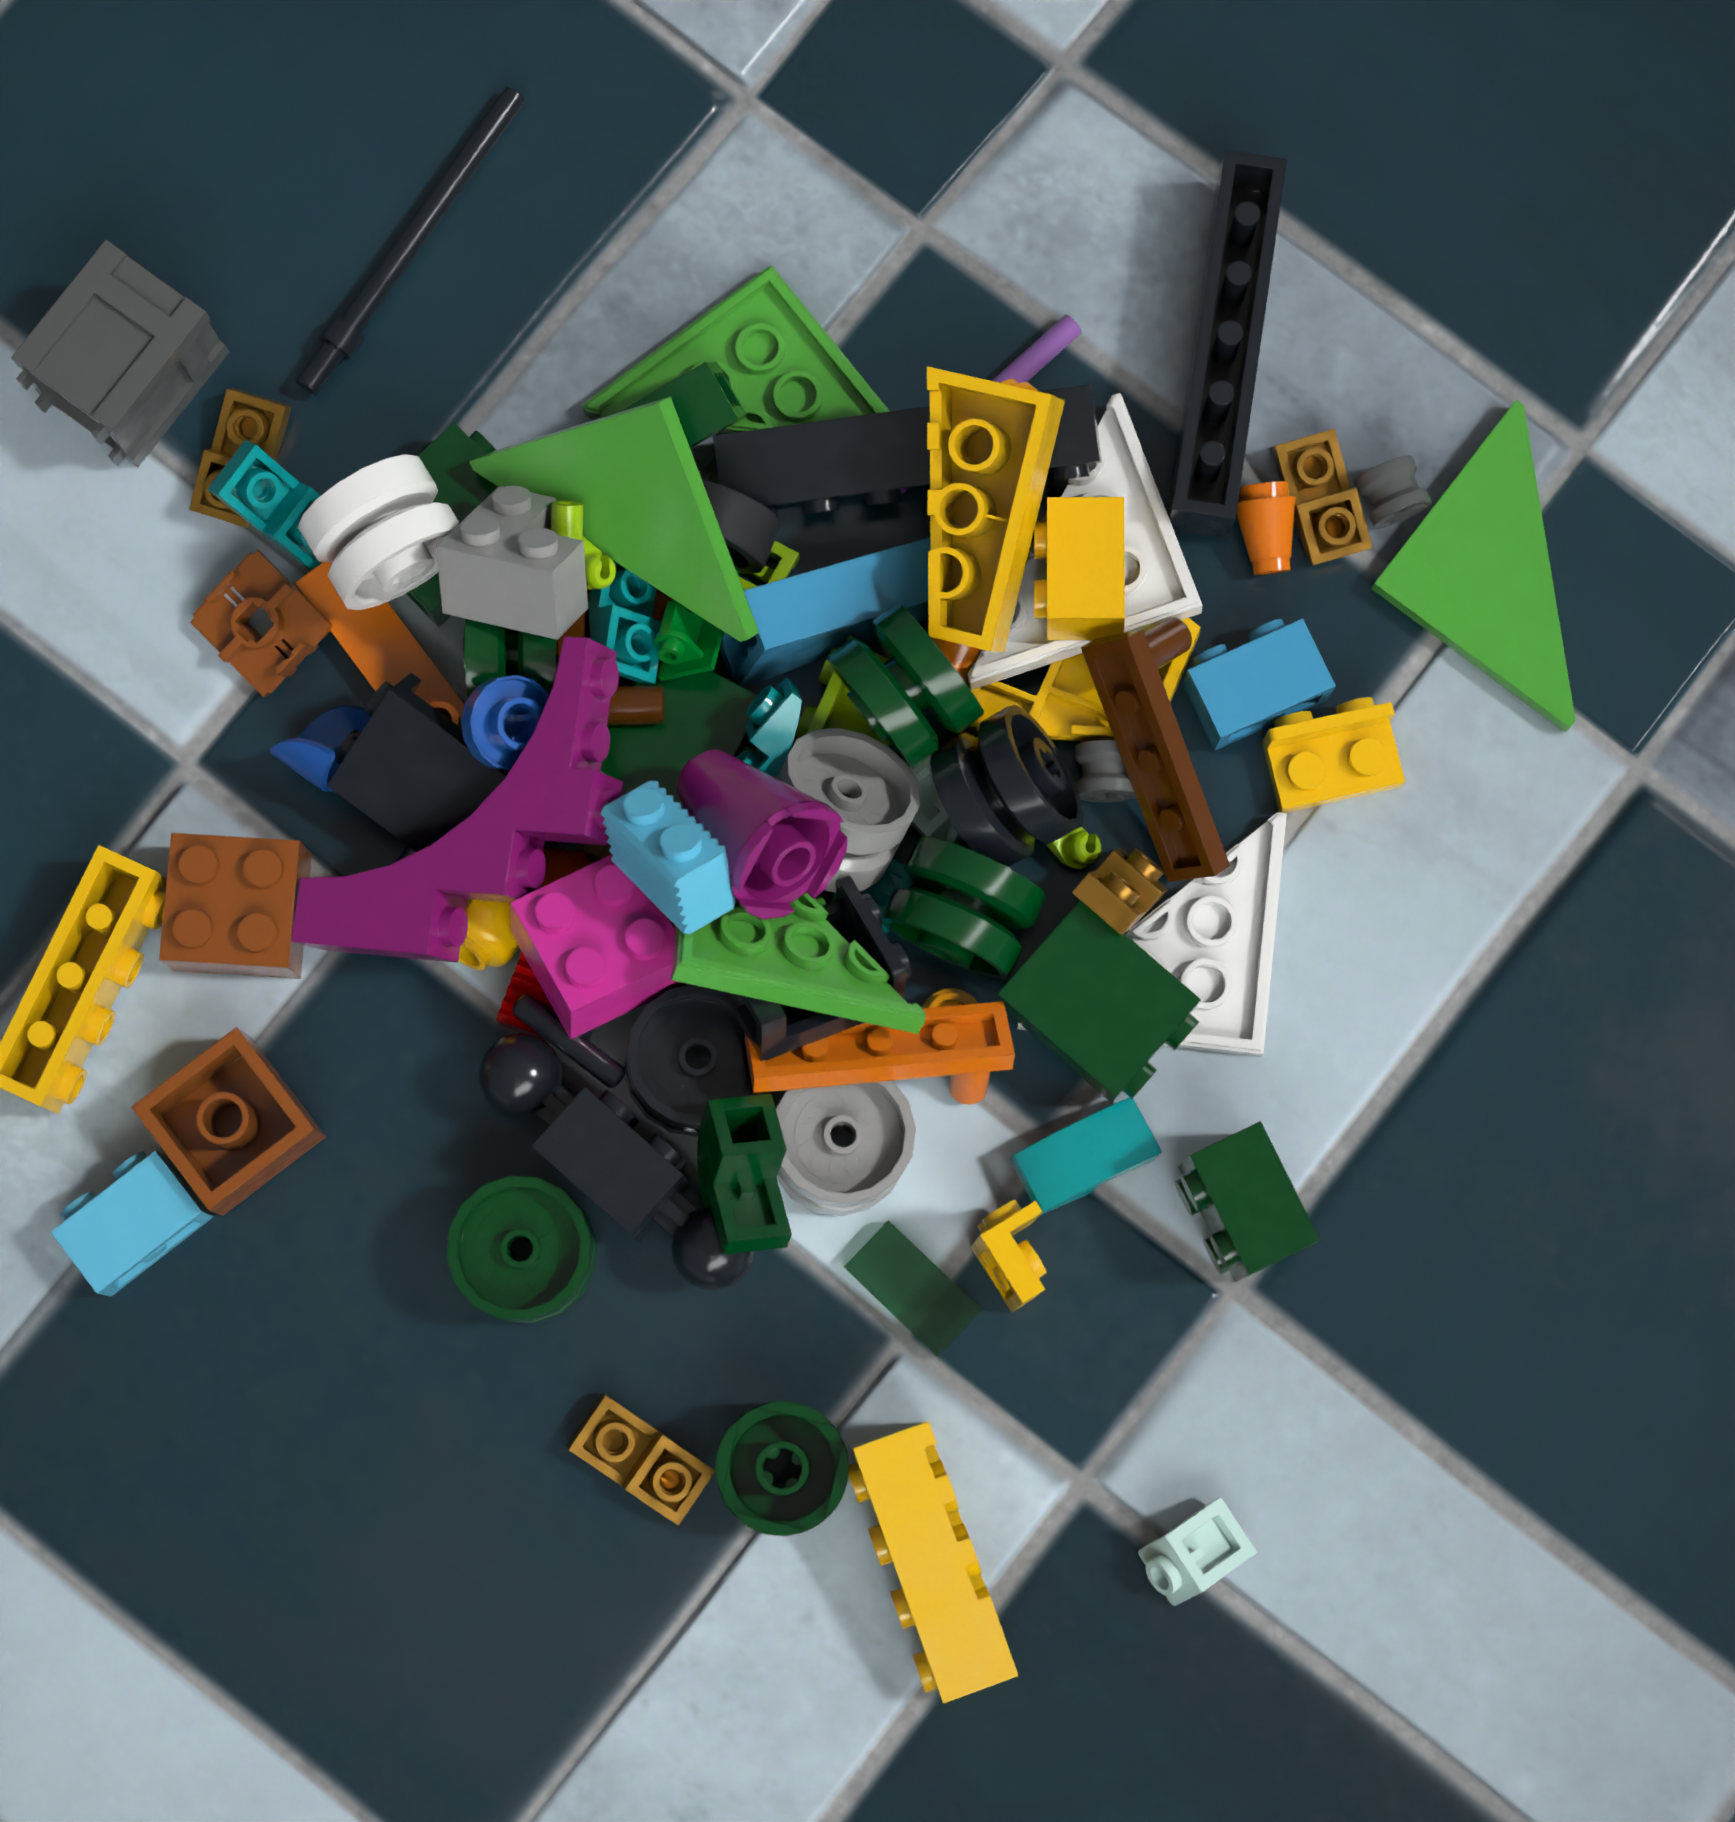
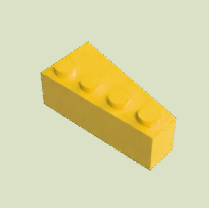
(983, 501)
(934, 1563)

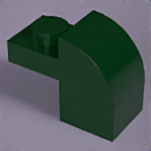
(738, 1172)

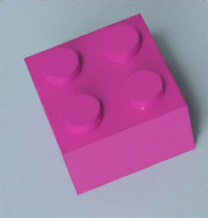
(595, 945)

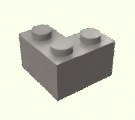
(511, 566)

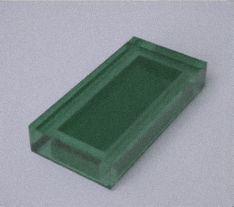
(912, 1288)

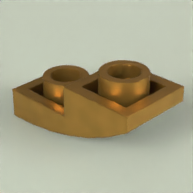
(241, 418)
(1326, 507)
(1122, 888)
(640, 1459)

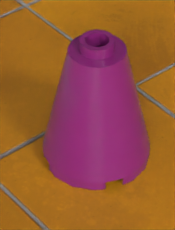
(772, 833)

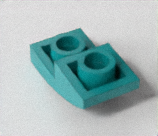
(267, 499)
(624, 622)
(772, 726)
(1085, 1155)

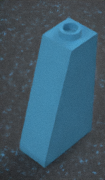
(819, 609)

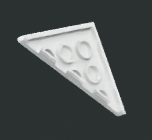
(1155, 569)
(1221, 942)

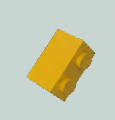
(1084, 567)

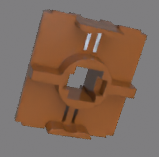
(226, 615)

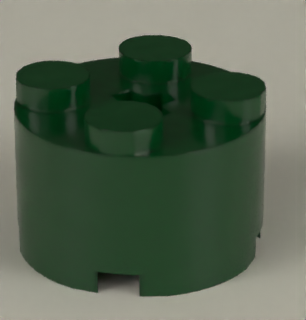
(750, 1489)

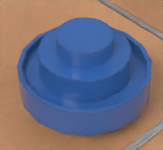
(502, 719)

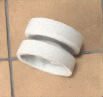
(379, 531)

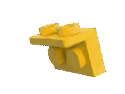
(1332, 755)
(1010, 1266)

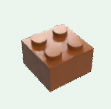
(233, 905)
(228, 1122)

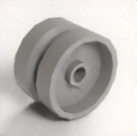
(867, 789)
(850, 1177)

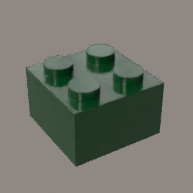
(1245, 1203)

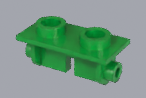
(686, 642)

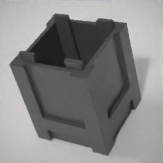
(120, 354)

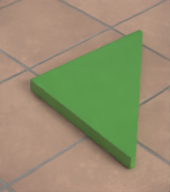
(770, 354)
(639, 504)
(1484, 574)
(792, 963)

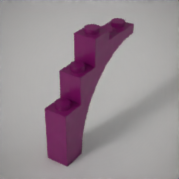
(497, 851)

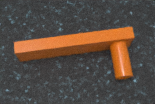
(380, 644)
(953, 1041)

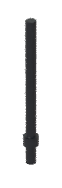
(344, 335)

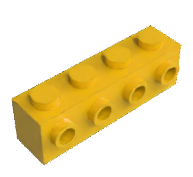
(79, 980)

